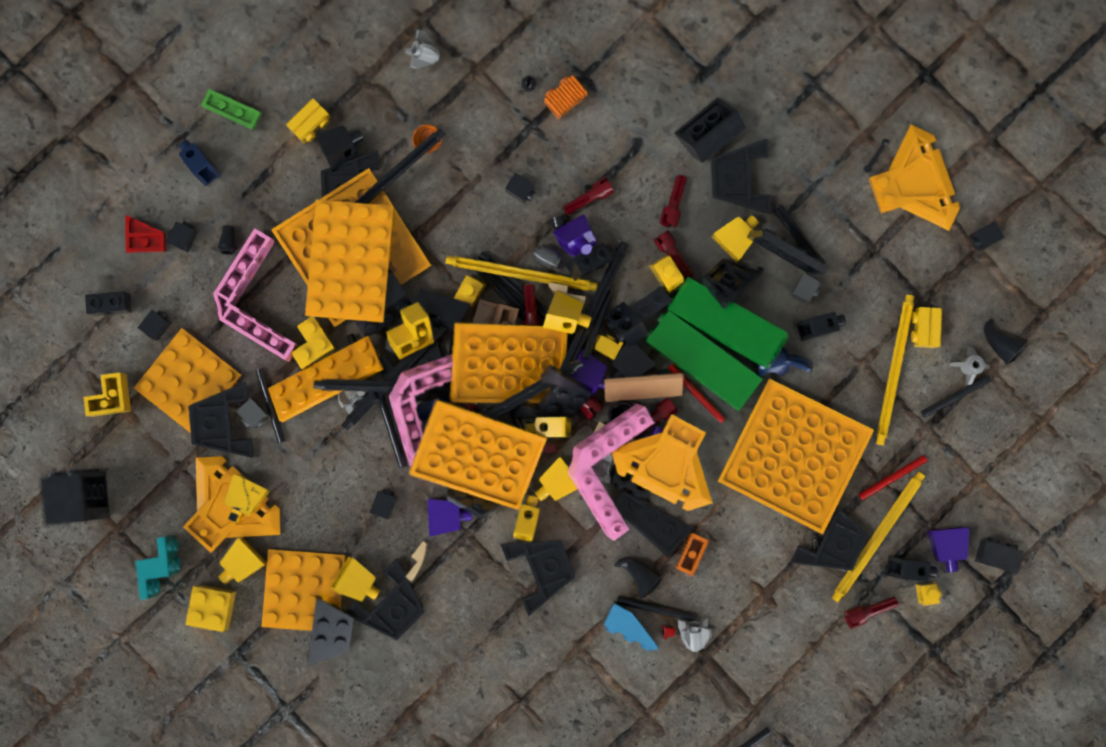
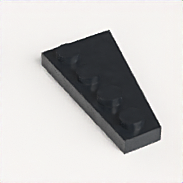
(658, 528)

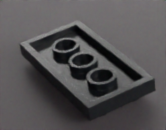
(784, 249)

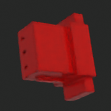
(667, 632)

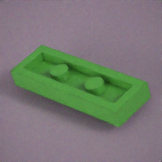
(231, 109)

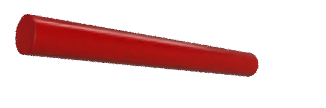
(698, 395)
(893, 477)

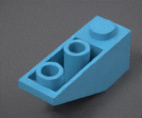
(623, 621)

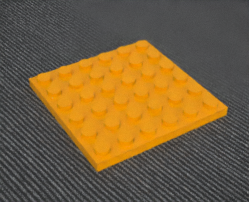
(297, 233)
(795, 456)

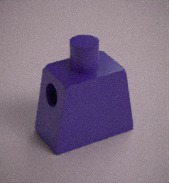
(576, 237)
(591, 373)
(445, 516)
(949, 545)

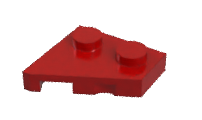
(142, 237)

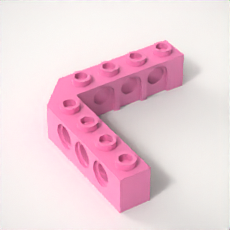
(233, 287)
(403, 402)
(594, 449)

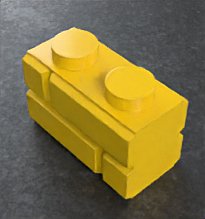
(309, 121)
(927, 327)

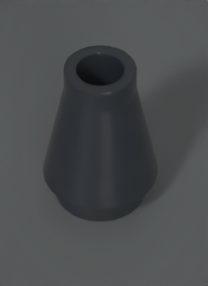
(227, 241)

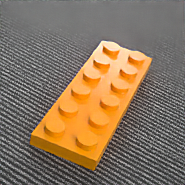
(298, 392)

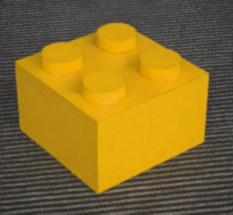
(210, 608)

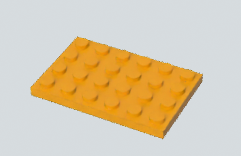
(349, 261)
(502, 360)
(477, 455)

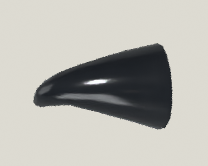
(1005, 346)
(644, 576)

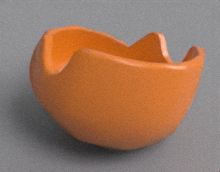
(422, 133)

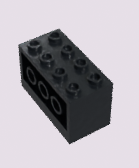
(74, 496)

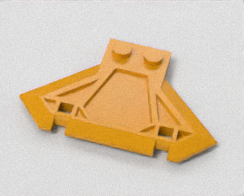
(917, 181)
(667, 463)
(210, 521)

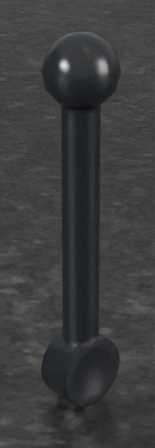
(885, 142)

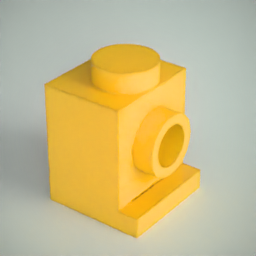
(607, 346)
(928, 593)

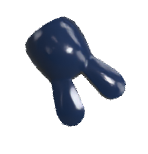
(784, 361)

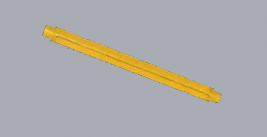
(520, 273)
(895, 369)
(878, 536)

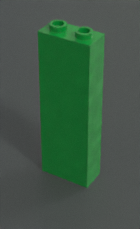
(730, 326)
(703, 360)

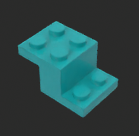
(152, 568)

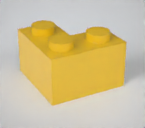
(413, 333)
(317, 346)
(114, 397)

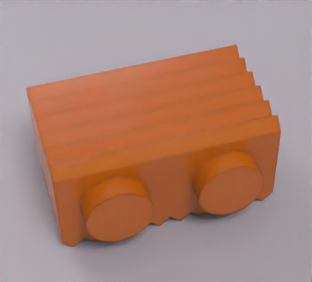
(565, 96)
(691, 554)

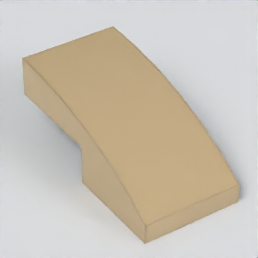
(563, 288)
(419, 556)

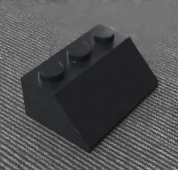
(710, 130)
(395, 301)

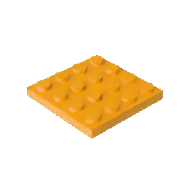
(185, 375)
(292, 587)

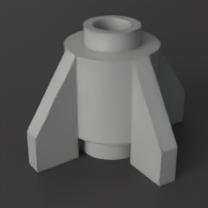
(424, 51)
(967, 367)
(351, 399)
(604, 468)
(695, 633)

